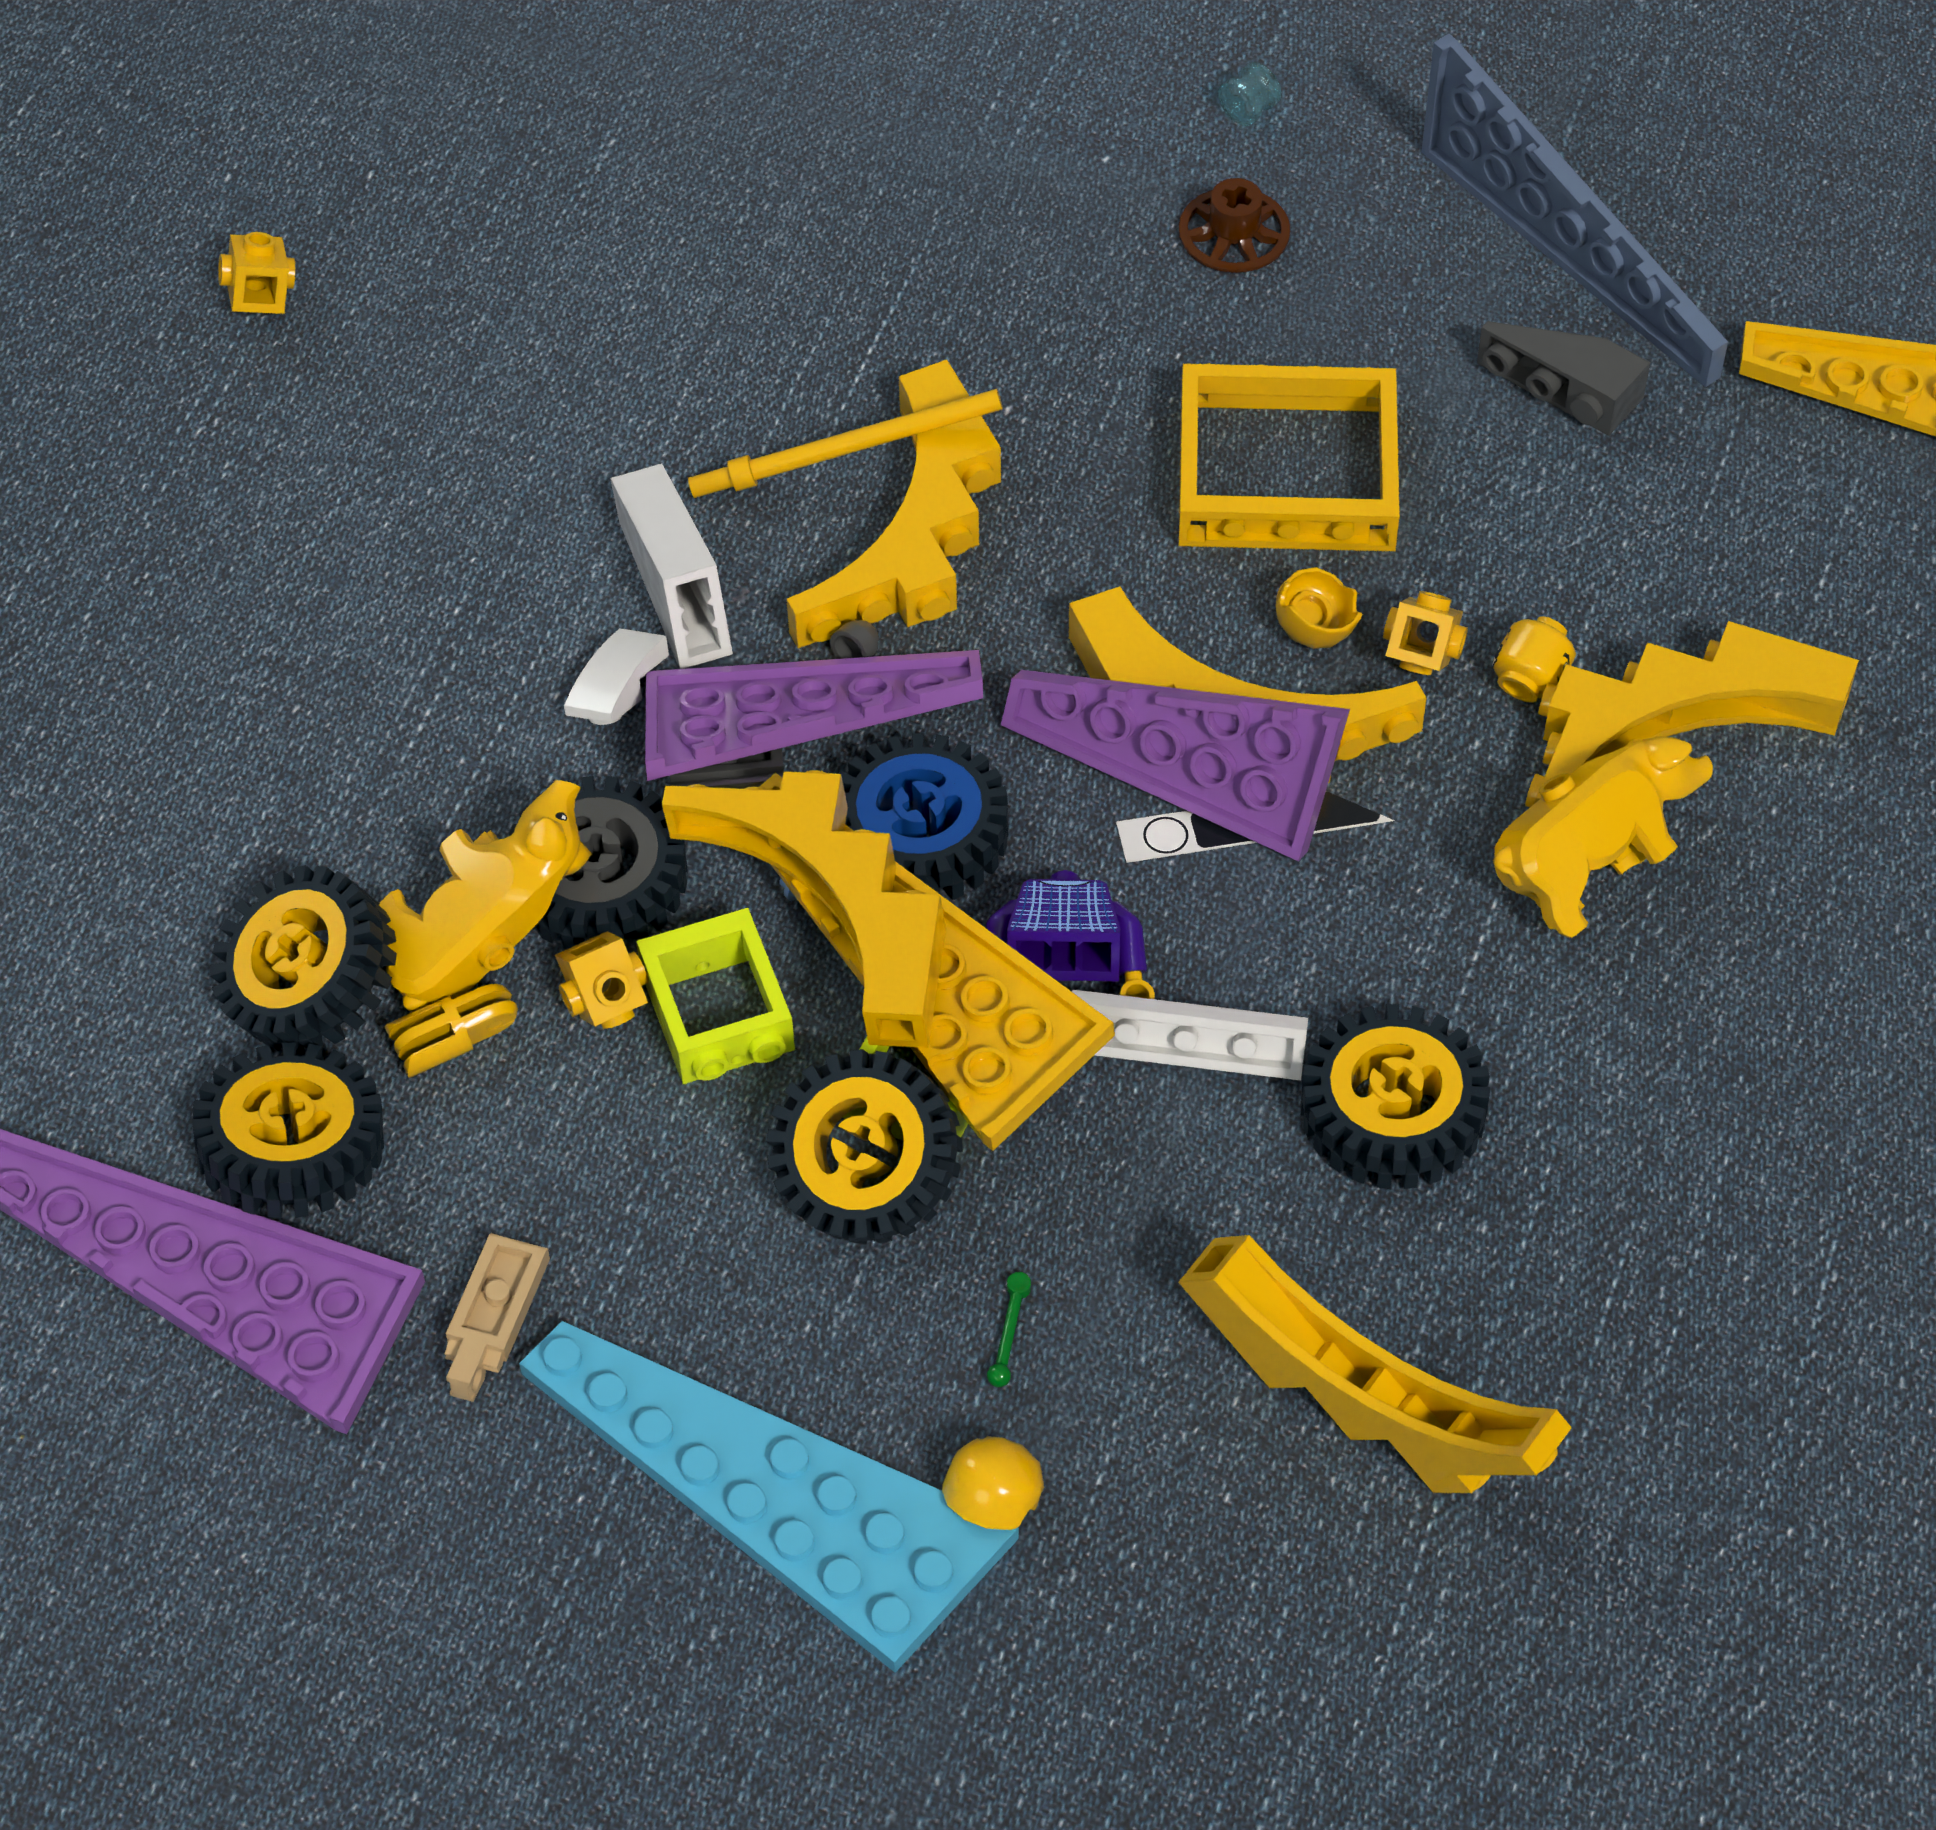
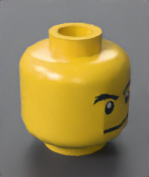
(1532, 657)

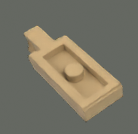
(492, 1311)

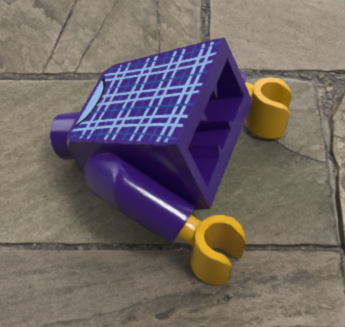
(1075, 932)

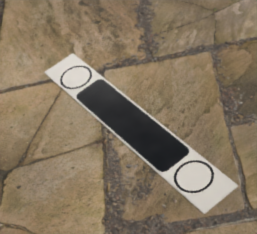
(1190, 833)

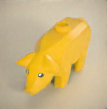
(1595, 819)
(487, 904)

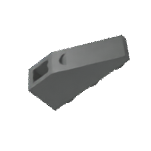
(1572, 371)

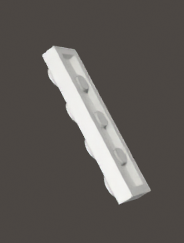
(1202, 1035)

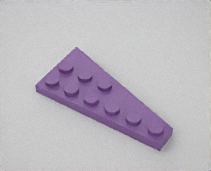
(750, 709)
(1217, 755)

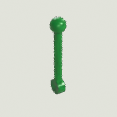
(1018, 1288)

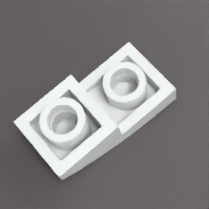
(613, 675)

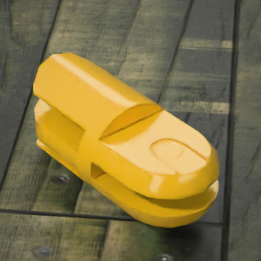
(450, 1027)

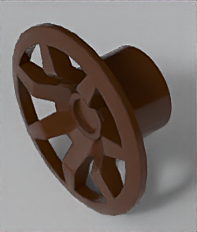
(1234, 218)

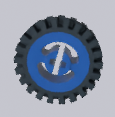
(948, 793)

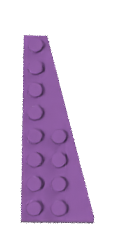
(256, 1291)

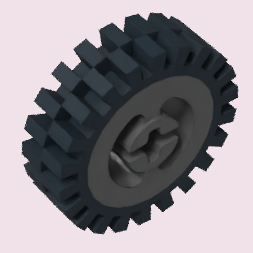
(601, 893)

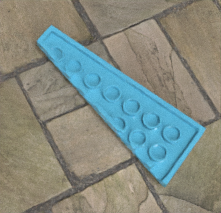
(824, 1520)

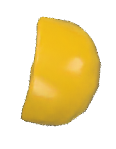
(1316, 608)
(993, 1483)

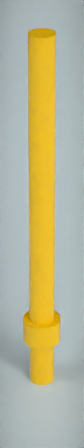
(744, 471)

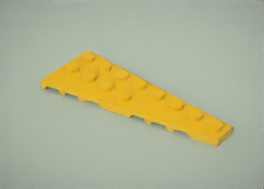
(1849, 370)
(999, 1022)

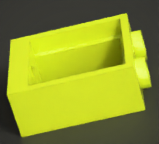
(702, 950)

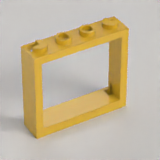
(1289, 520)

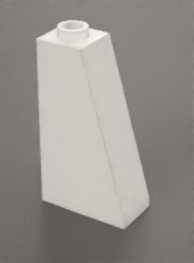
(673, 565)

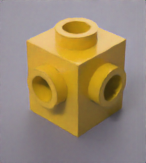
(256, 273)
(1406, 641)
(602, 981)

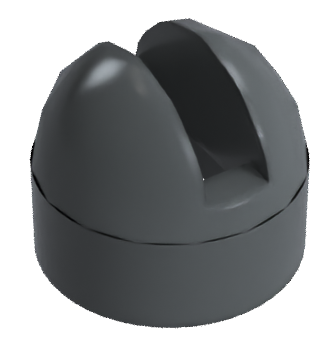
(855, 640)

